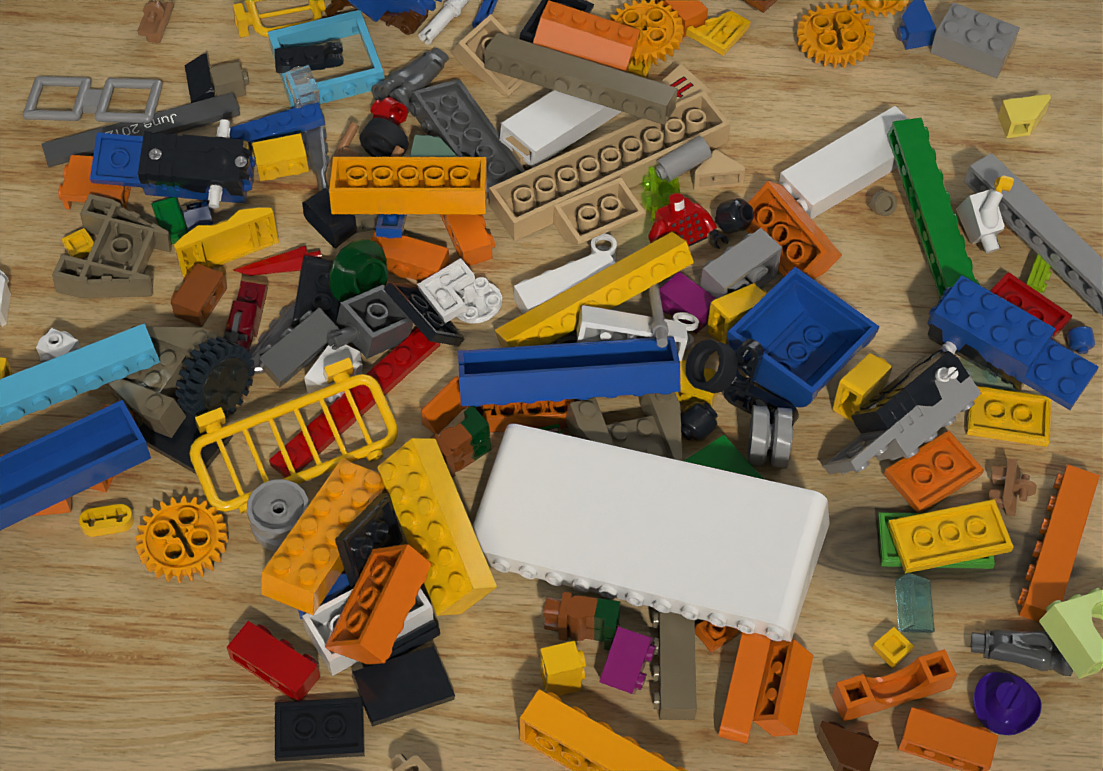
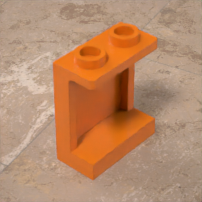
(78, 184)

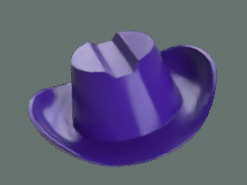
(1006, 703)

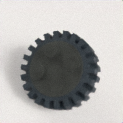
(215, 377)

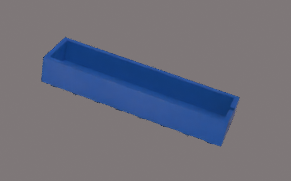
(568, 371)
(69, 462)

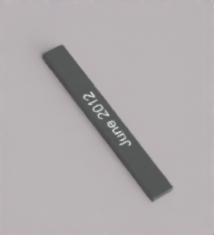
(166, 121)

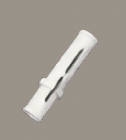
(451, 9)

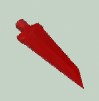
(284, 262)

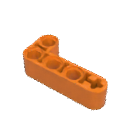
(521, 415)
(744, 687)

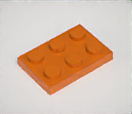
(933, 472)

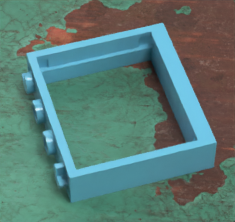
(324, 31)

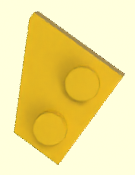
(720, 32)

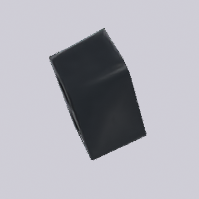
(332, 227)

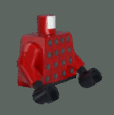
(686, 220)

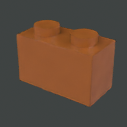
(198, 294)

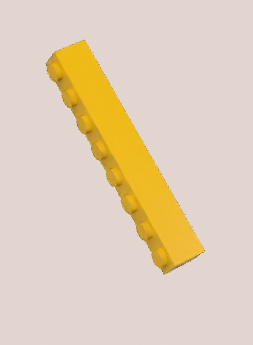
(602, 290)

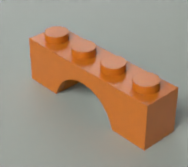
(868, 695)

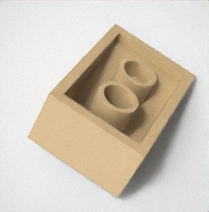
(471, 55)

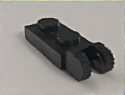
(316, 56)

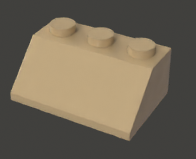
(596, 212)

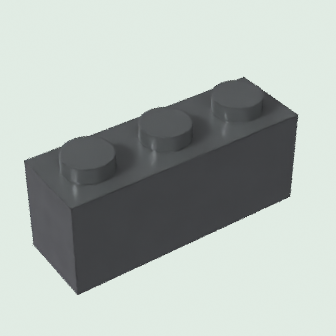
(297, 347)

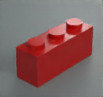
(274, 661)

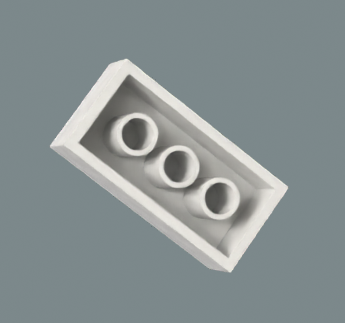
(325, 618)

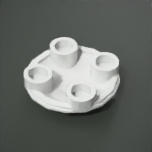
(481, 301)

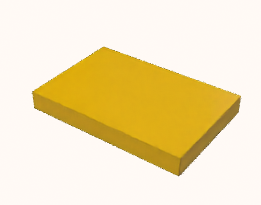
(1010, 416)

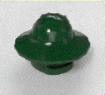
(357, 269)

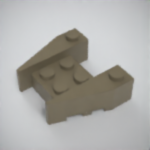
(117, 255)
(152, 390)
(654, 434)

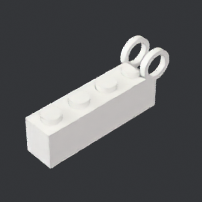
(549, 284)
(609, 325)

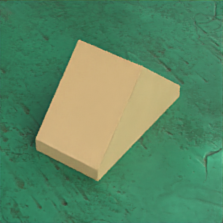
(718, 173)

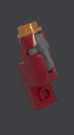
(246, 314)

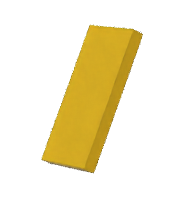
(950, 536)

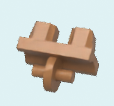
(155, 20)
(1014, 486)

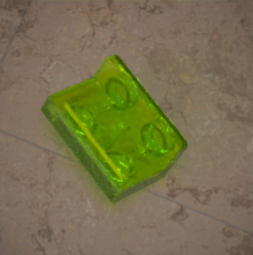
(659, 191)

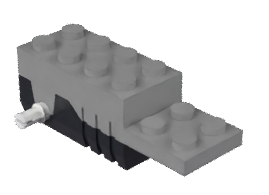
(908, 412)

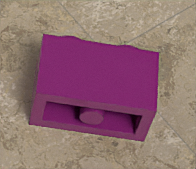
(685, 296)
(627, 661)

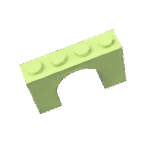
(1074, 633)

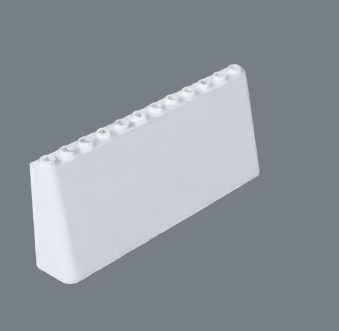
(652, 530)

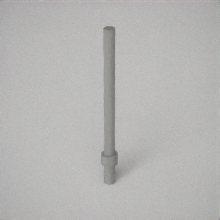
(659, 326)

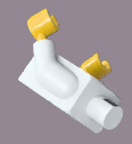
(982, 215)

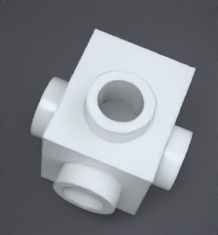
(56, 344)

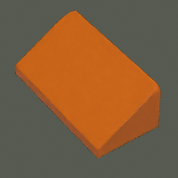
(443, 407)

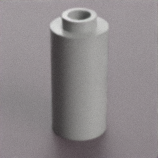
(683, 159)

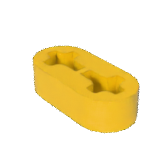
(106, 520)

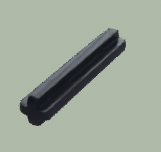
(413, 640)

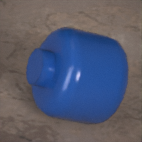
(1081, 339)

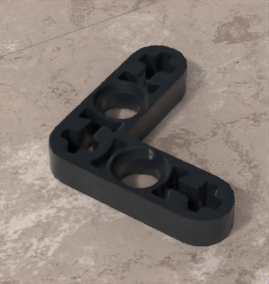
(746, 387)

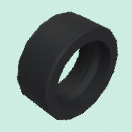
(377, 132)
(726, 370)

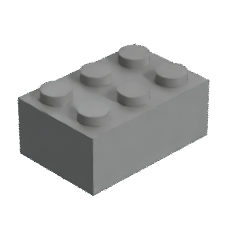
(974, 40)
(748, 262)

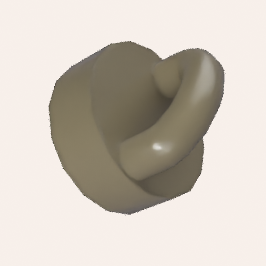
(883, 203)

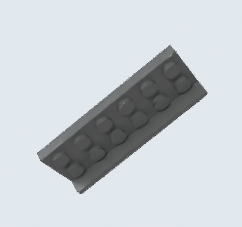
(458, 120)

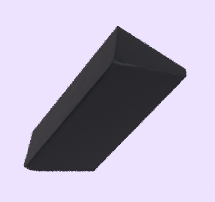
(199, 79)

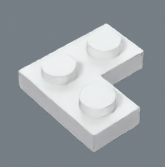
(442, 287)

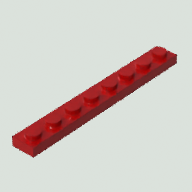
(387, 373)

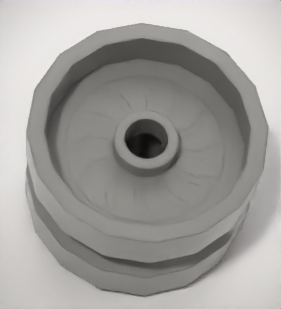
(773, 437)
(275, 510)

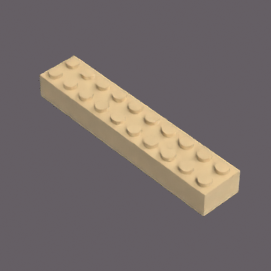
(529, 198)

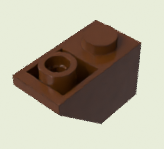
(845, 748)

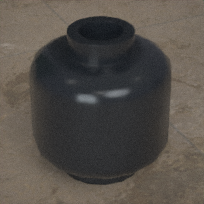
(734, 215)
(698, 421)

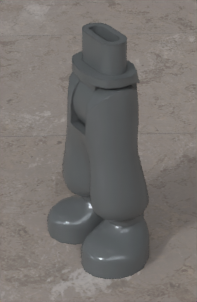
(411, 77)
(1027, 648)

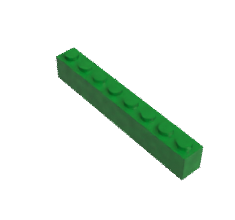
(930, 203)

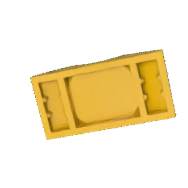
(227, 240)

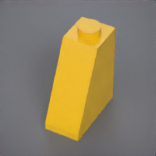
(730, 309)
(861, 385)

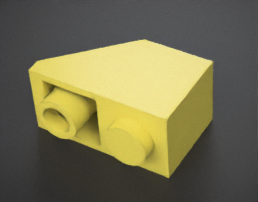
(1023, 114)

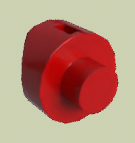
(390, 110)

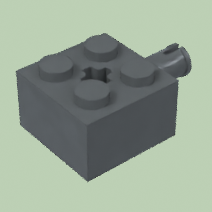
(370, 323)

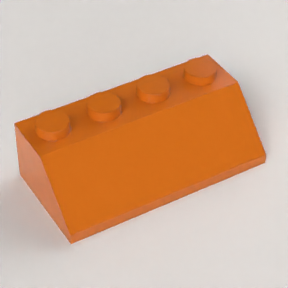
(587, 36)
(794, 230)
(379, 604)

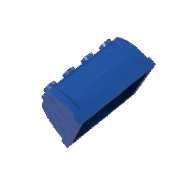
(804, 337)

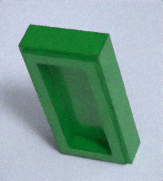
(170, 218)

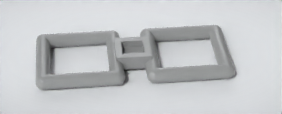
(92, 100)

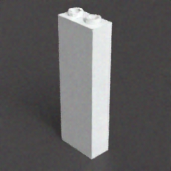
(553, 125)
(843, 165)

